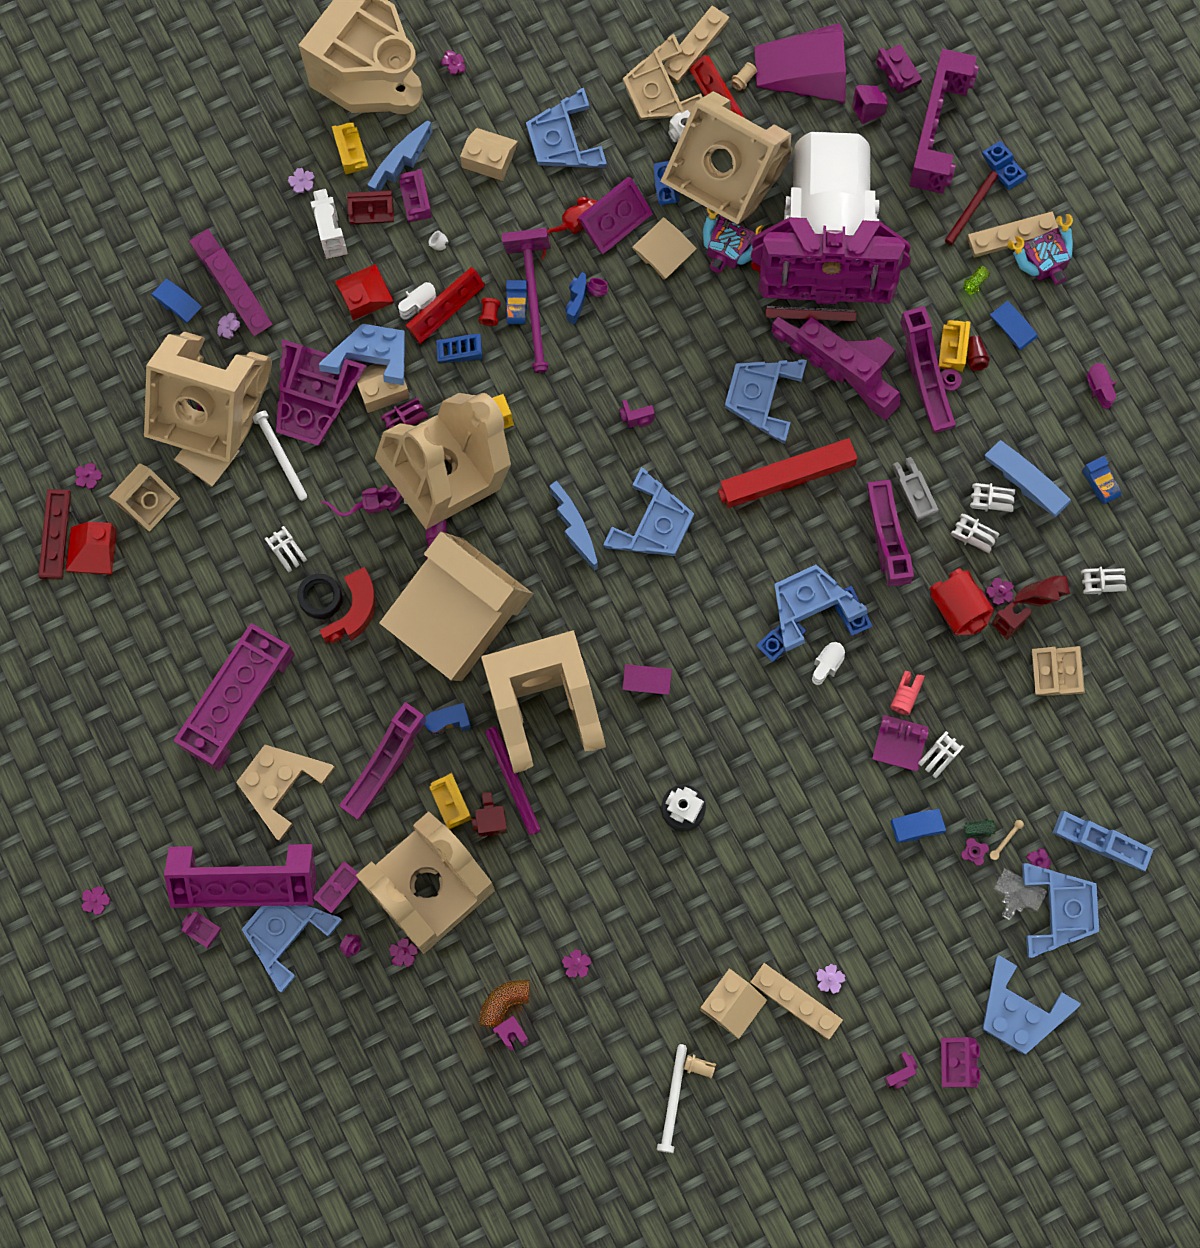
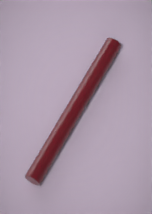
(971, 208)

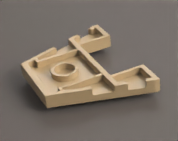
(651, 87)
(270, 779)

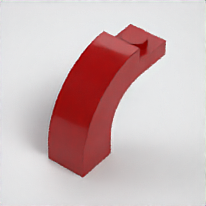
(360, 612)

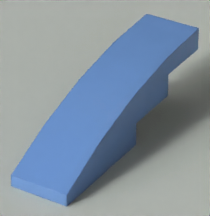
(403, 154)
(1027, 478)
(576, 533)
(1103, 841)

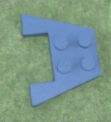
(554, 137)
(371, 345)
(753, 392)
(662, 523)
(807, 595)
(1071, 907)
(275, 929)
(1016, 1019)

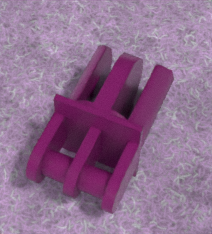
(1101, 385)
(409, 414)

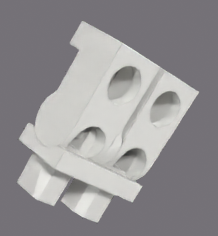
(326, 219)

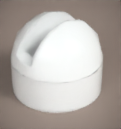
(438, 241)

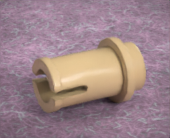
(740, 80)
(699, 1066)

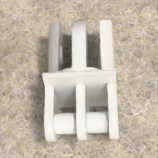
(417, 300)
(996, 498)
(979, 535)
(284, 547)
(1106, 579)
(828, 662)
(942, 753)

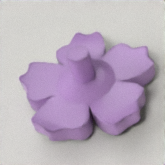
(301, 181)
(228, 325)
(830, 979)

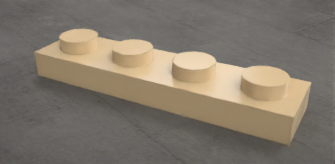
(696, 43)
(996, 238)
(796, 1001)

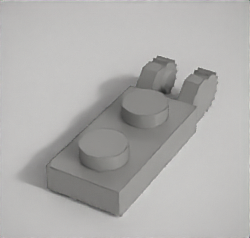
(916, 491)

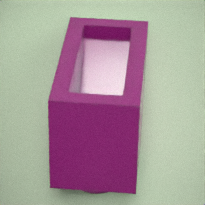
(869, 103)

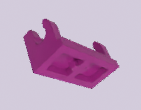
(415, 196)
(647, 679)
(337, 887)
(508, 1030)

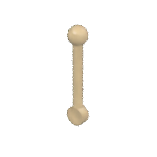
(994, 855)

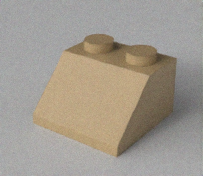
(488, 153)
(378, 393)
(144, 497)
(733, 1003)

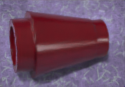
(976, 354)

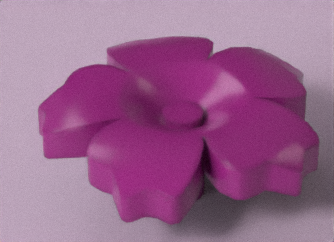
(454, 62)
(88, 476)
(1000, 591)
(1039, 859)
(95, 900)
(403, 953)
(576, 964)

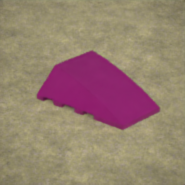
(804, 64)
(309, 396)

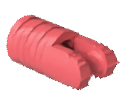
(906, 696)

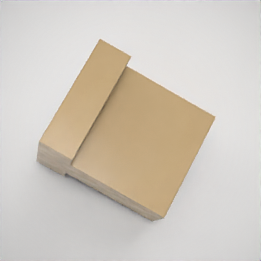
(455, 606)

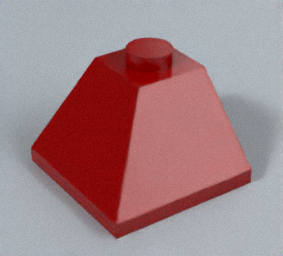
(364, 292)
(91, 548)

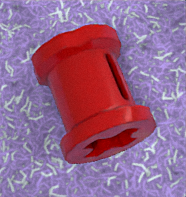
(489, 311)

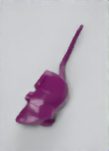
(374, 501)

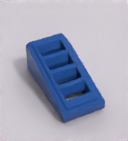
(461, 340)

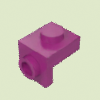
(639, 417)
(200, 929)
(900, 1078)

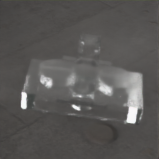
(1018, 895)

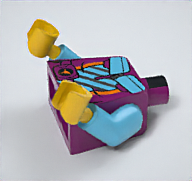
(727, 242)
(1047, 253)

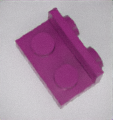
(898, 68)
(960, 1062)

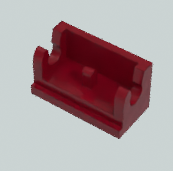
(370, 207)
(1008, 622)

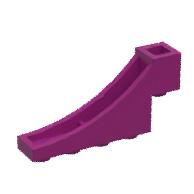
(230, 281)
(875, 349)
(854, 366)
(925, 369)
(889, 539)
(386, 760)

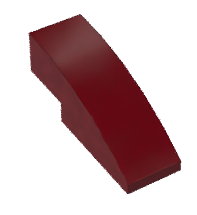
(1044, 591)

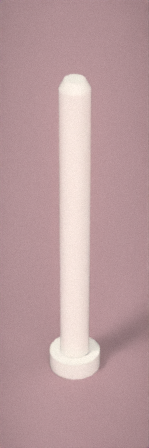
(261, 419)
(666, 1146)

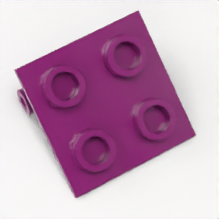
(900, 743)

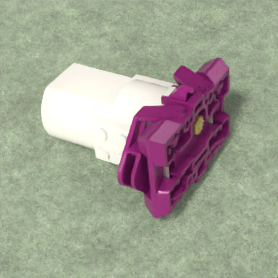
(830, 230)

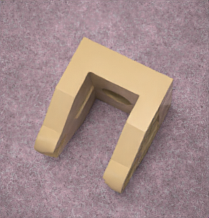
(361, 57)
(756, 159)
(226, 396)
(465, 434)
(534, 669)
(427, 850)

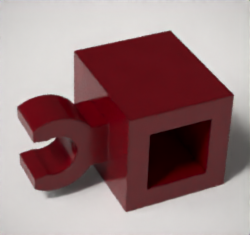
(490, 819)

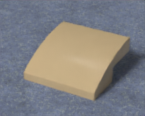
(664, 248)
(203, 466)
(1058, 671)

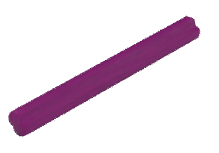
(512, 780)

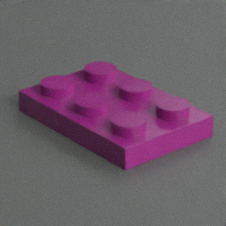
(615, 215)

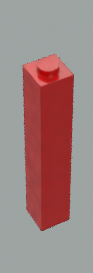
(787, 473)

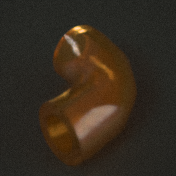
(501, 999)

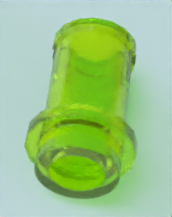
(978, 277)

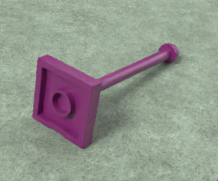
(526, 242)

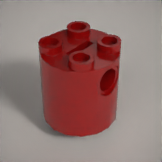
(962, 603)

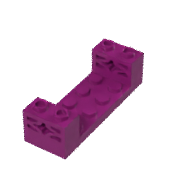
(954, 75)
(232, 696)
(240, 885)

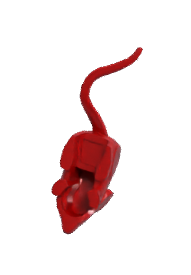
(570, 217)

